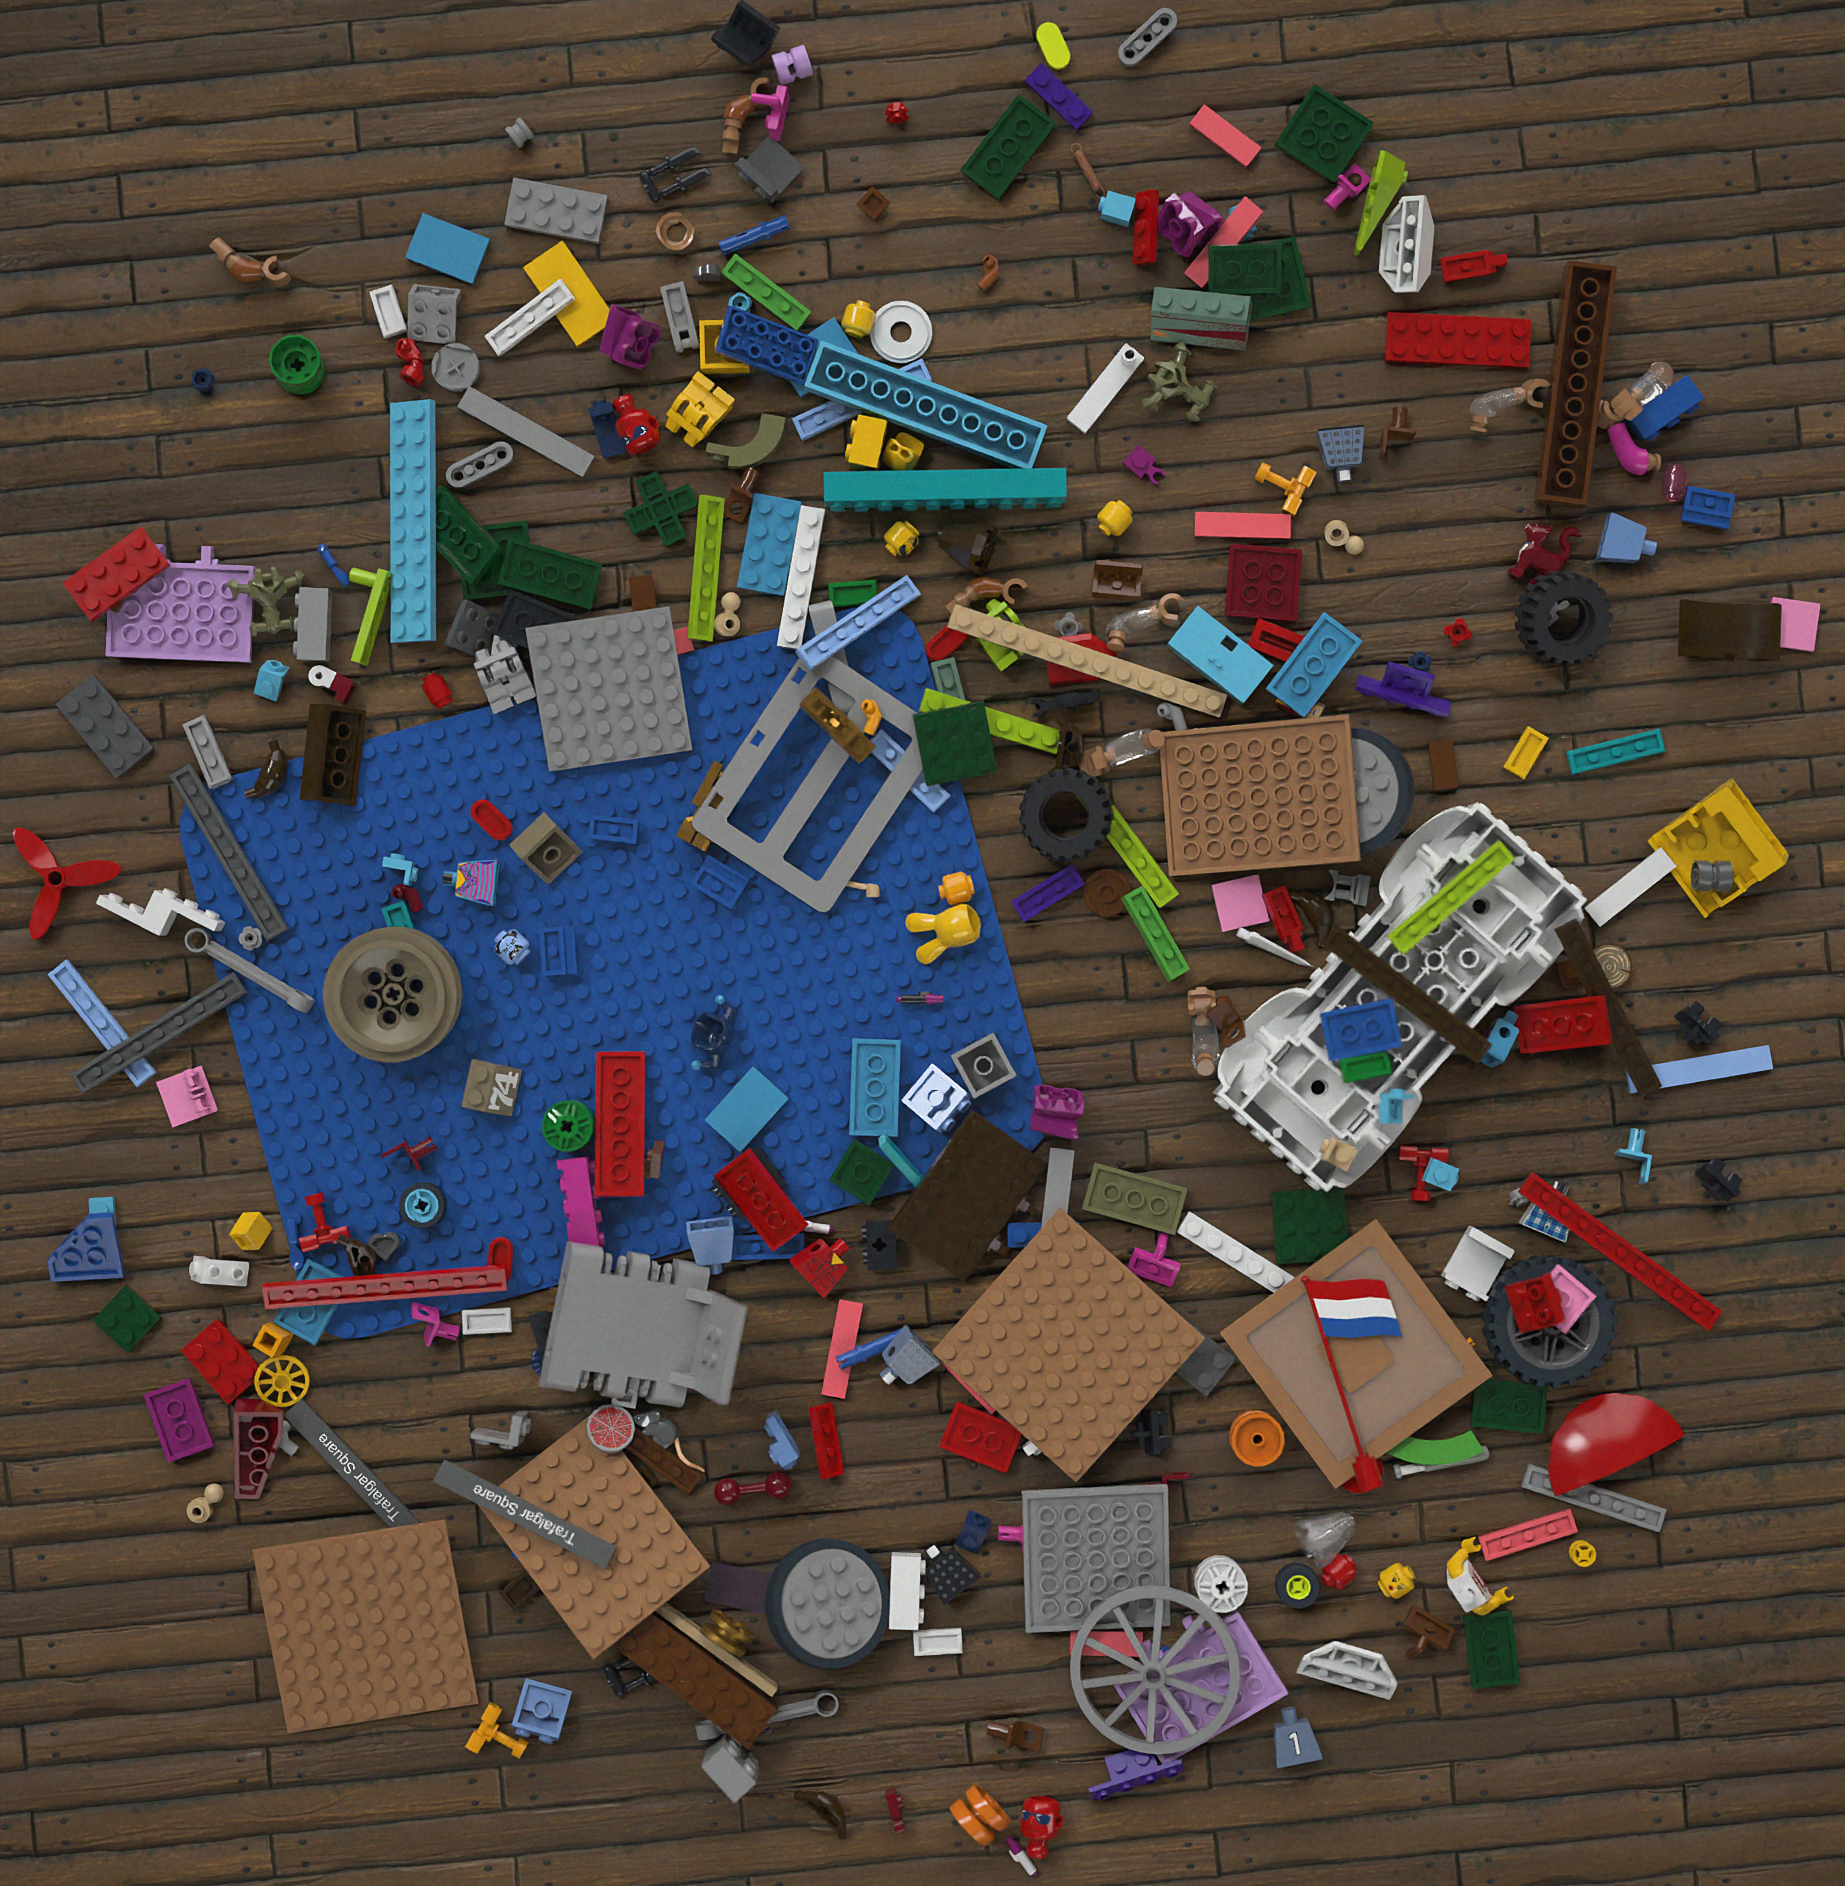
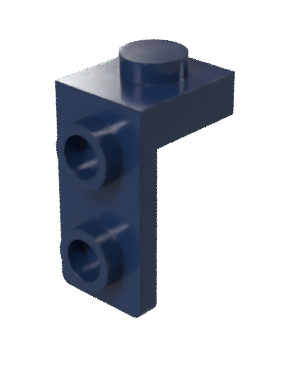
(604, 424)

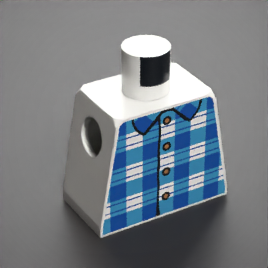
(1542, 1222)

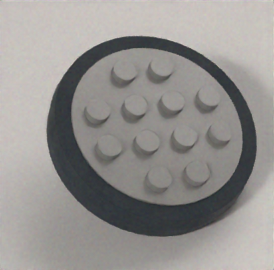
(1382, 789)
(827, 1603)

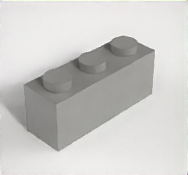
(313, 624)

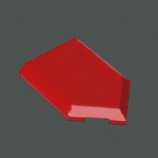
(1063, 675)

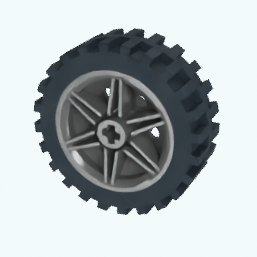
(1543, 1362)

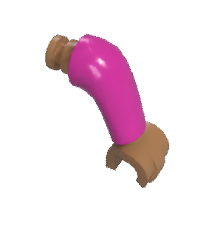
(1629, 455)

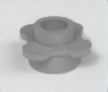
(1068, 619)
(1517, 1199)

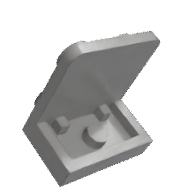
(519, 1427)

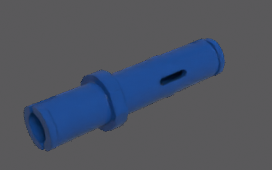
(754, 234)
(865, 1351)

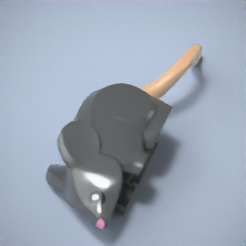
(663, 1431)

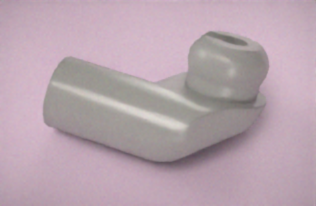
(1174, 714)
(285, 1443)

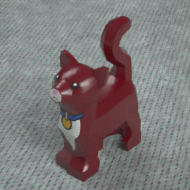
(1538, 558)

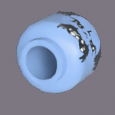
(511, 947)

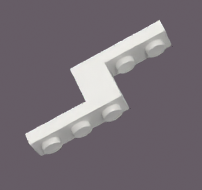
(161, 911)

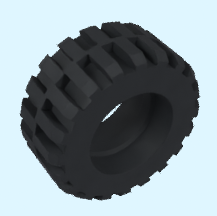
(1590, 627)
(1033, 814)

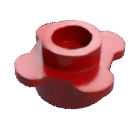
(896, 113)
(1451, 632)

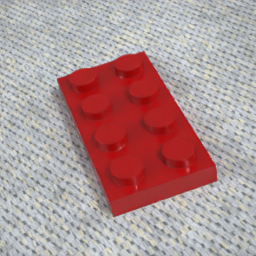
(116, 574)
(1563, 1024)
(761, 1200)

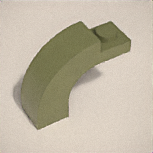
(757, 451)

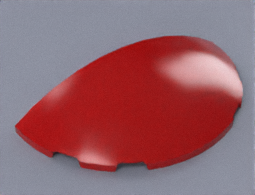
(1606, 1437)

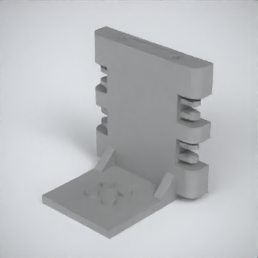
(640, 1327)

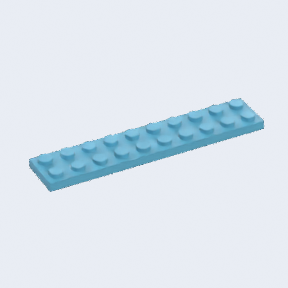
(413, 521)

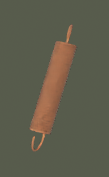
(1087, 170)

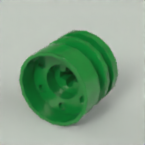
(286, 357)
(582, 1130)

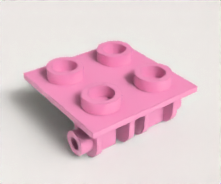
(187, 1096)

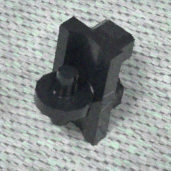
(1695, 1027)
(1716, 1183)
(1148, 1431)

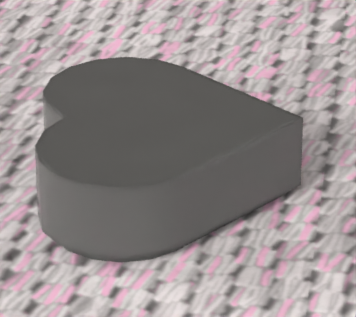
(707, 273)
(384, 1244)

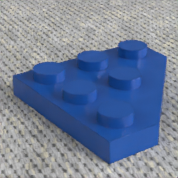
(89, 1251)

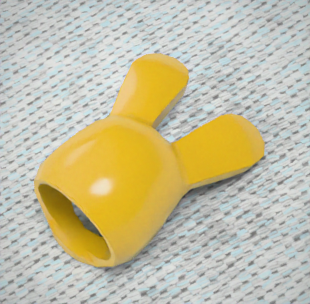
(952, 930)

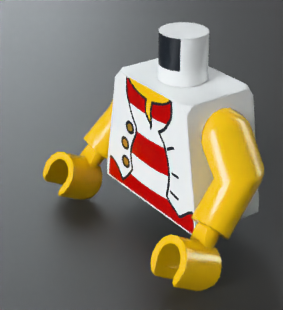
(1469, 1585)

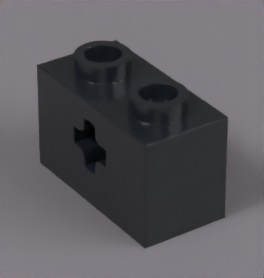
(879, 1259)

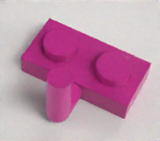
(779, 104)
(1154, 1265)

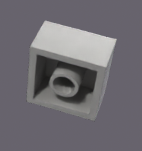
(983, 1065)

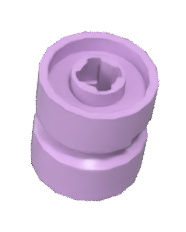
(800, 61)

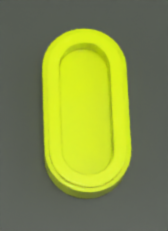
(1053, 46)

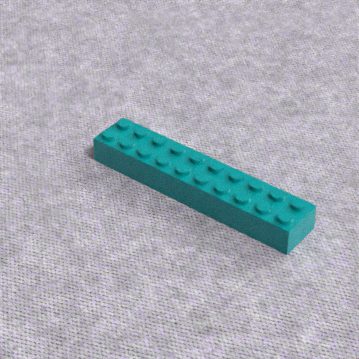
(945, 488)

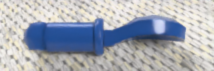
(332, 564)
(296, 1256)

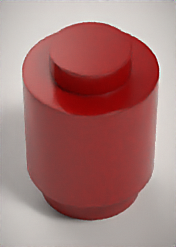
(437, 690)

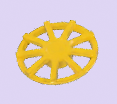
(282, 1380)

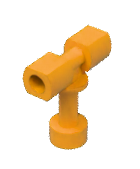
(1293, 489)
(488, 1730)

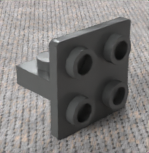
(471, 628)

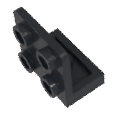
(746, 34)

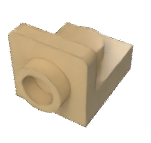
(1337, 1152)

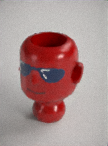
(635, 426)
(1040, 1824)

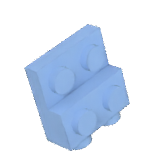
(937, 1099)

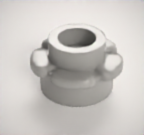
(244, 938)

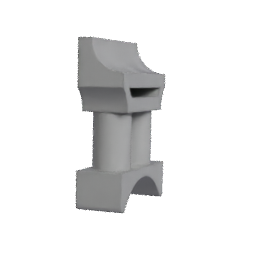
(1358, 892)

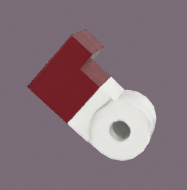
(326, 678)

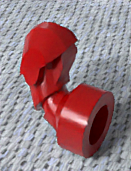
(407, 351)

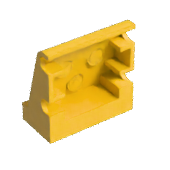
(1721, 829)

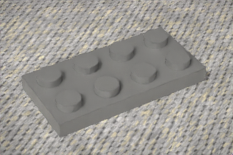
(556, 210)

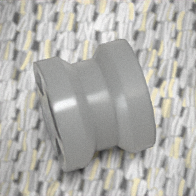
(519, 132)

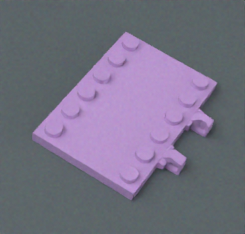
(186, 614)
(1257, 1686)

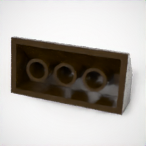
(332, 754)

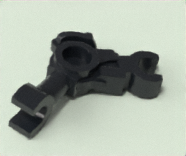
(1064, 702)

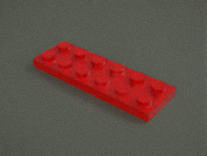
(1457, 340)
(620, 1124)

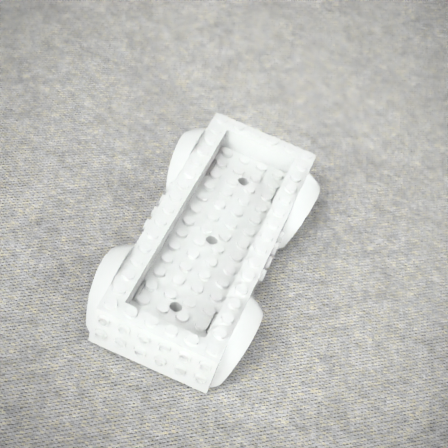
(1460, 964)

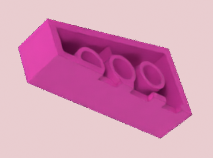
(581, 1201)

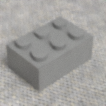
(731, 1766)

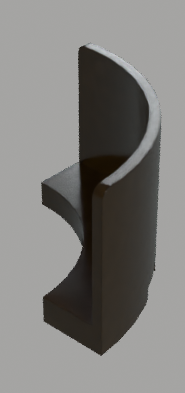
(1729, 631)

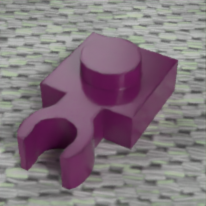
(1141, 463)

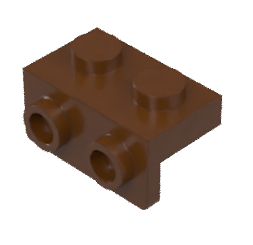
(1117, 580)

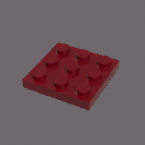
(1263, 582)

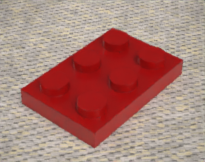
(222, 1361)
(980, 1437)

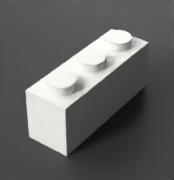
(906, 1591)

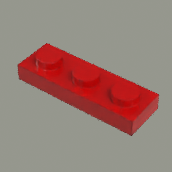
(1145, 227)
(826, 1440)

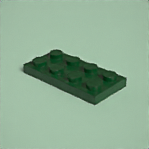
(1008, 147)
(463, 538)
(549, 573)

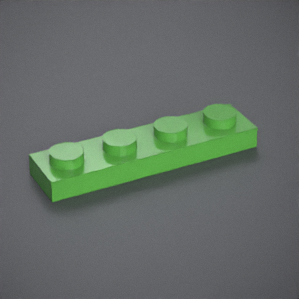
(766, 292)
(1155, 933)

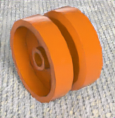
(1265, 1449)
(980, 1815)

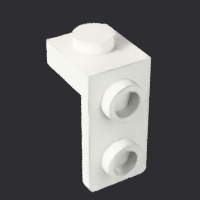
(218, 1271)

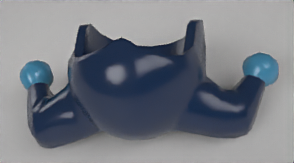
(713, 1035)

